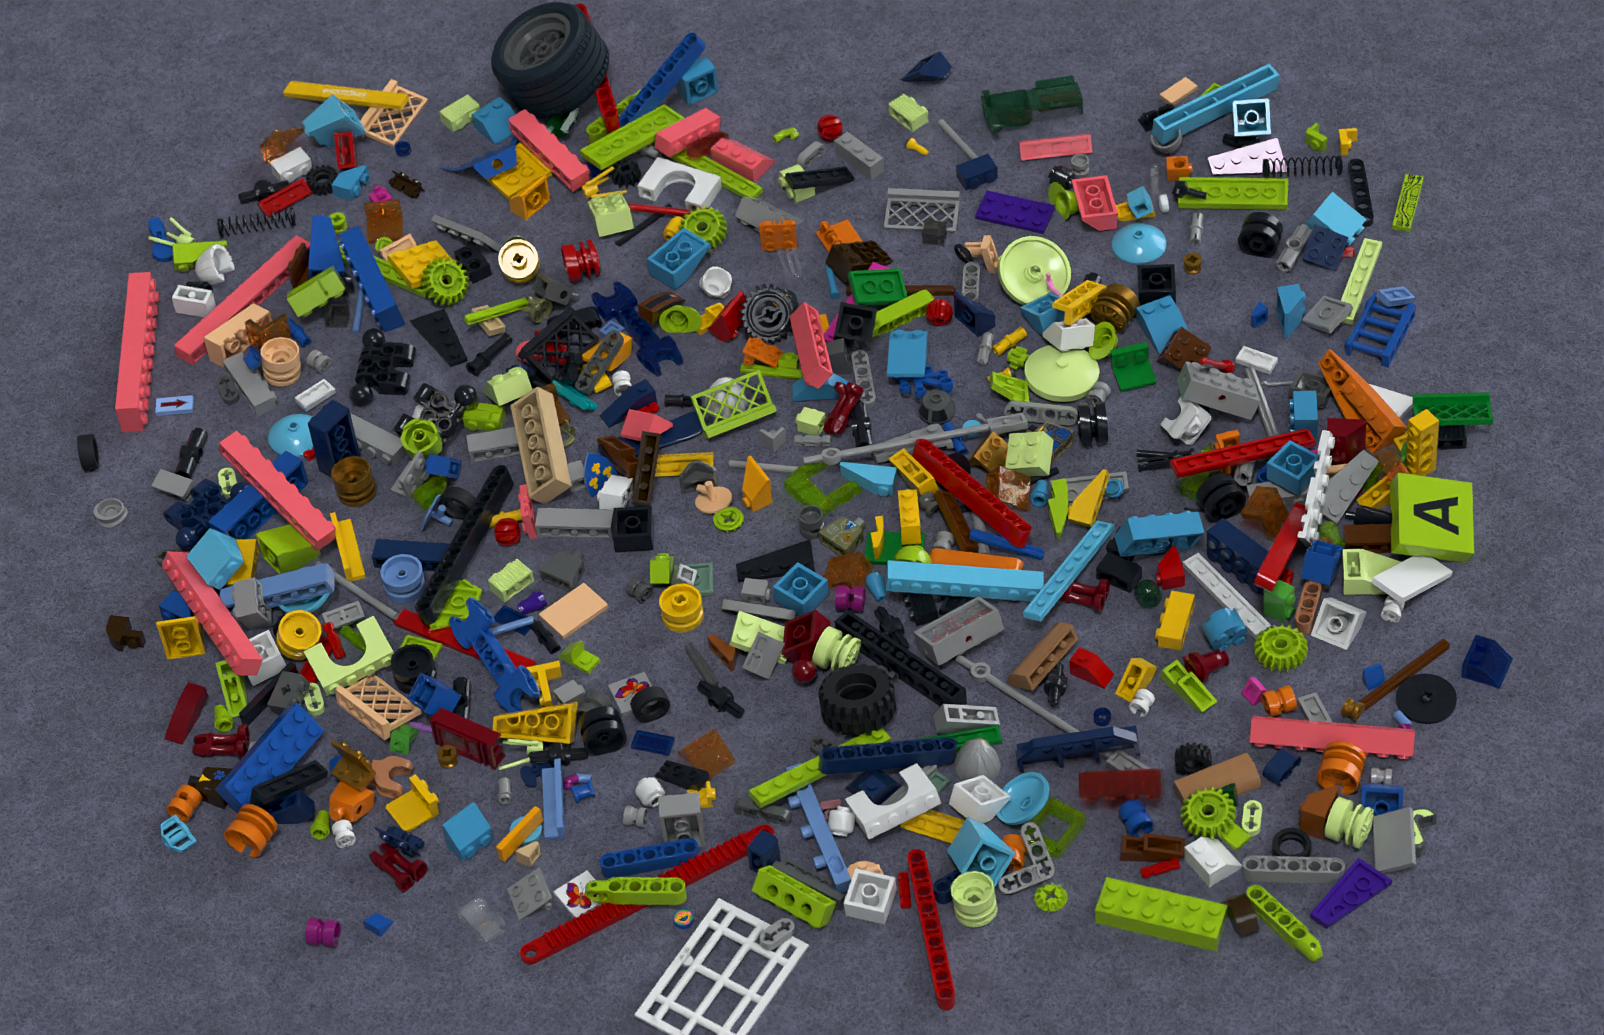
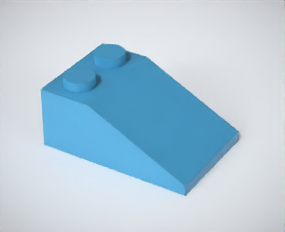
(677, 258)
(1159, 321)
(907, 353)

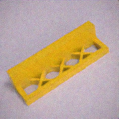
(1079, 301)
(675, 463)
(348, 549)
(935, 825)

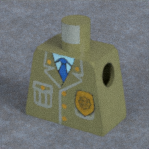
(843, 535)

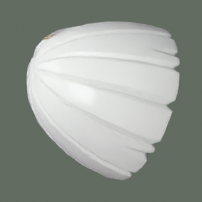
(212, 262)
(731, 399)

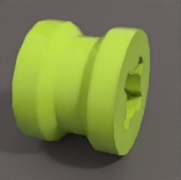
(339, 222)

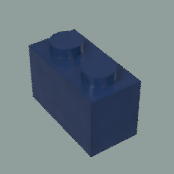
(977, 172)
(763, 851)

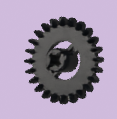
(751, 320)

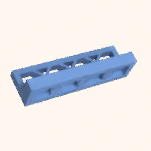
(553, 802)

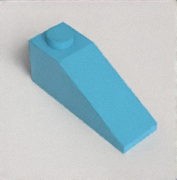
(874, 478)

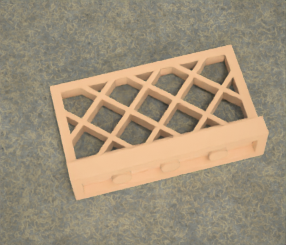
(374, 113)
(366, 712)

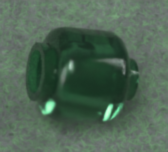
(1147, 593)

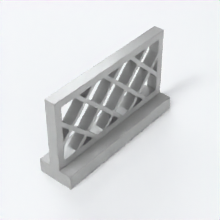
(923, 200)

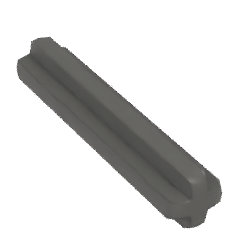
(701, 664)

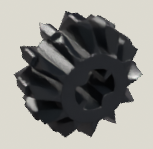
(626, 173)

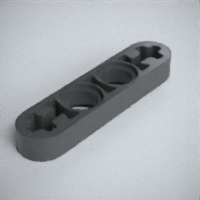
(596, 360)

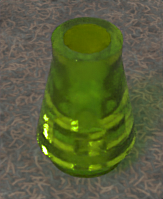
(1331, 531)

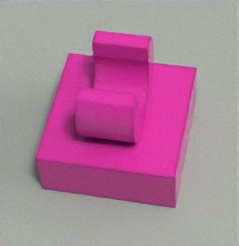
(379, 194)
(1253, 690)

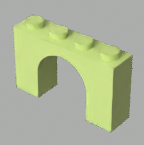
(376, 656)

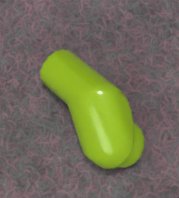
(792, 132)

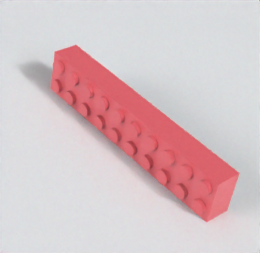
(137, 352)

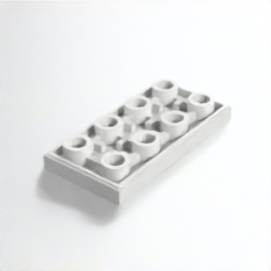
(1411, 577)

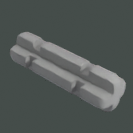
(812, 440)

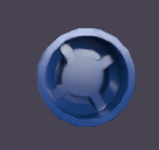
(1135, 817)

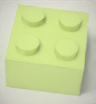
(1029, 453)

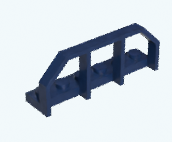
(1077, 744)

